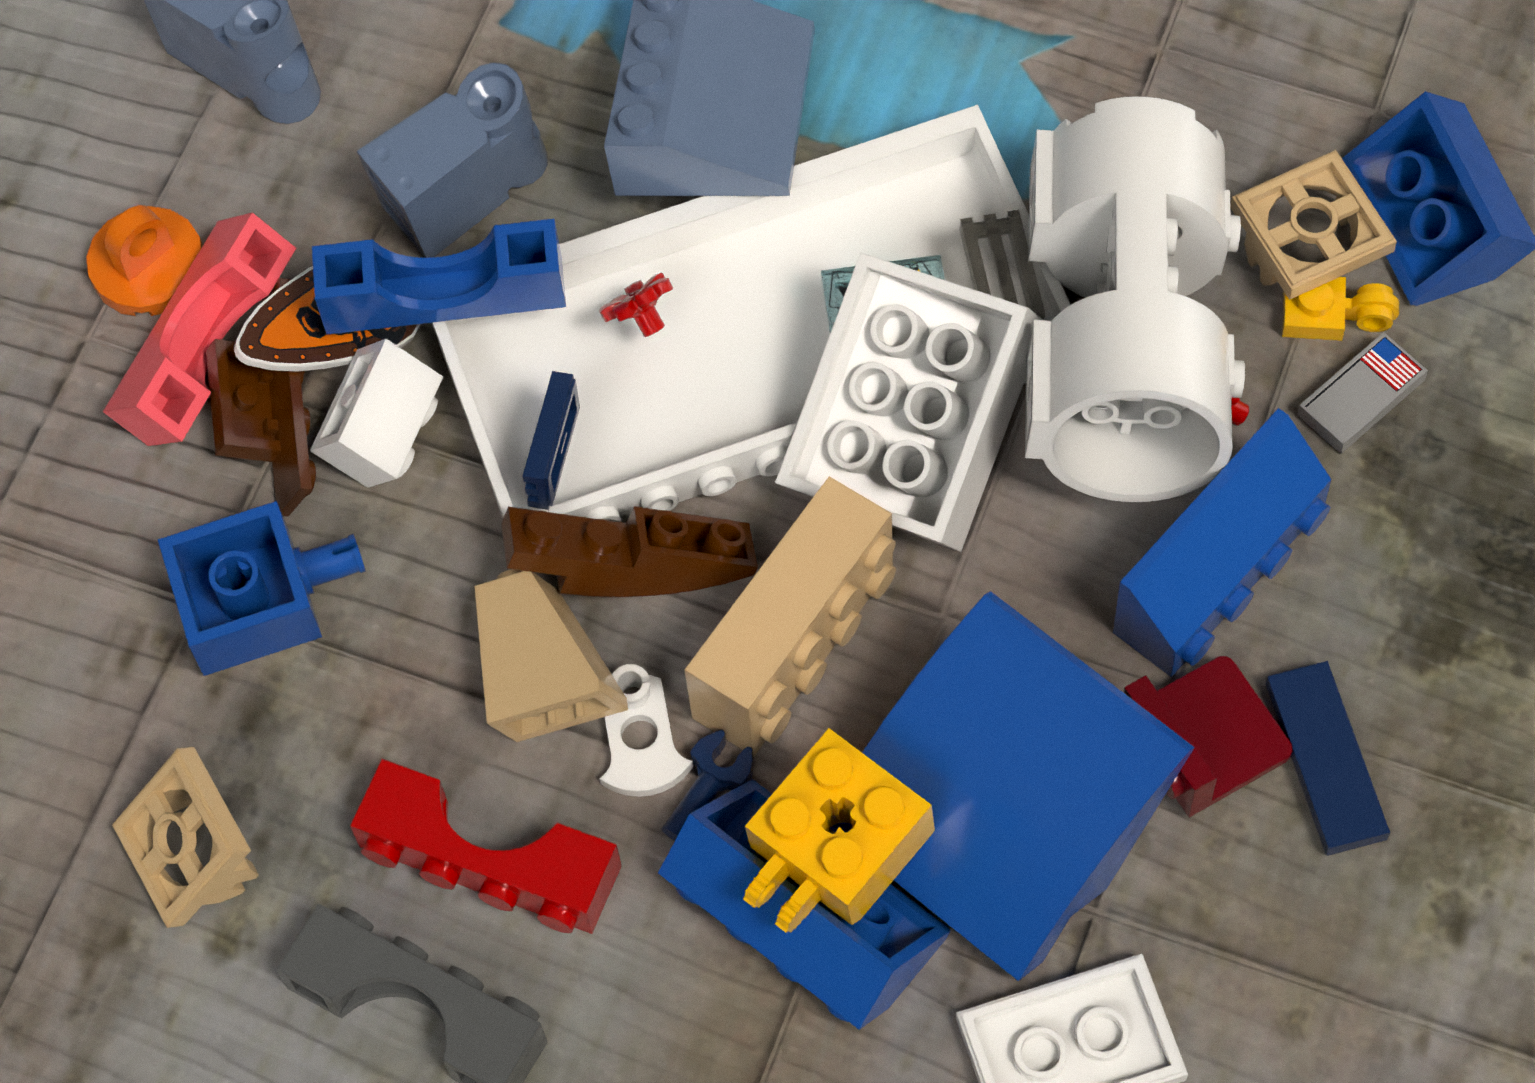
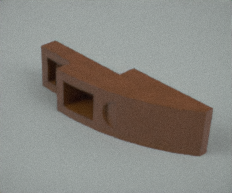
(643, 557)

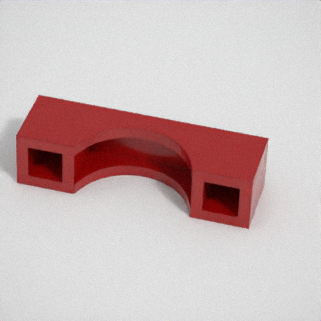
(558, 876)

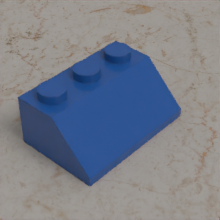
(1440, 200)

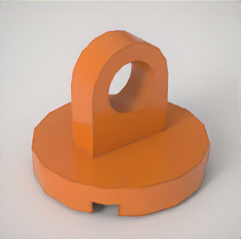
(141, 258)

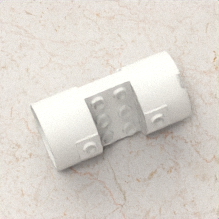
(1136, 375)

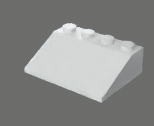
(912, 398)

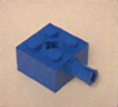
(248, 587)

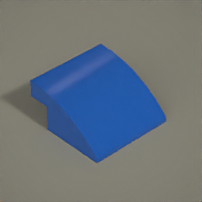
(1030, 781)

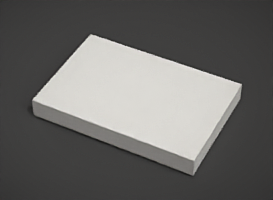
(1076, 1030)

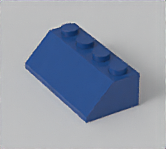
(1223, 547)
(846, 966)

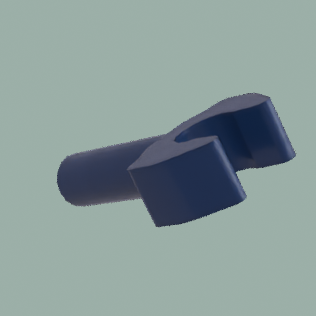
(710, 779)

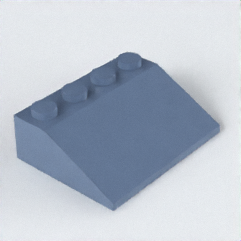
(708, 99)

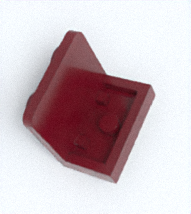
(1224, 722)

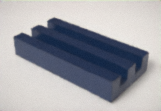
(551, 440)

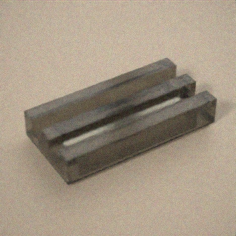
(993, 229)

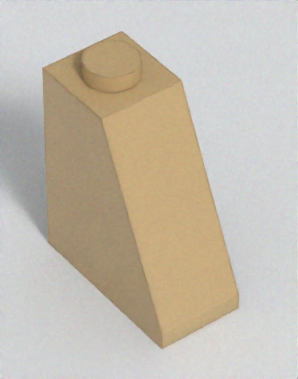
(538, 660)

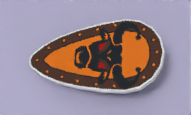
(290, 335)

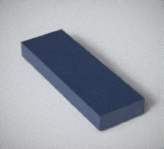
(1327, 758)

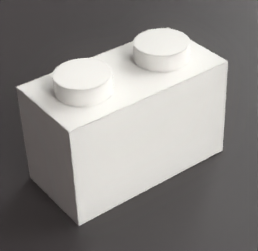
(378, 414)

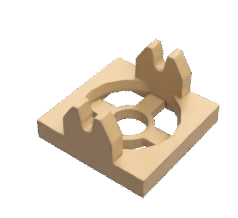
(1328, 173)
(143, 832)

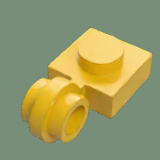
(1325, 308)

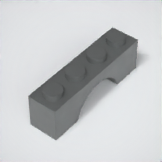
(345, 965)

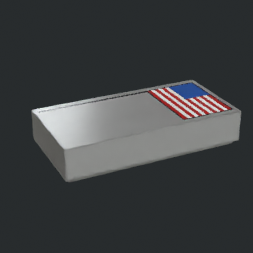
(1362, 392)

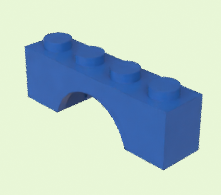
(373, 288)

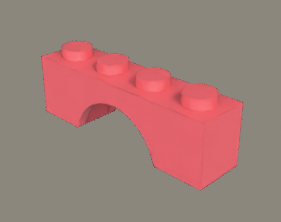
(168, 375)

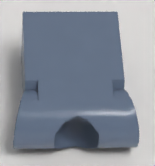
(245, 49)
(456, 158)

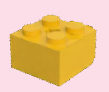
(842, 868)

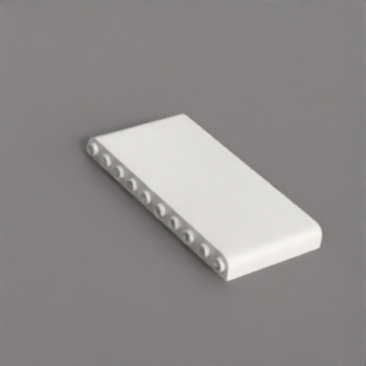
(742, 326)

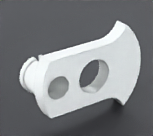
(648, 769)

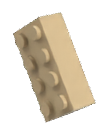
(792, 617)

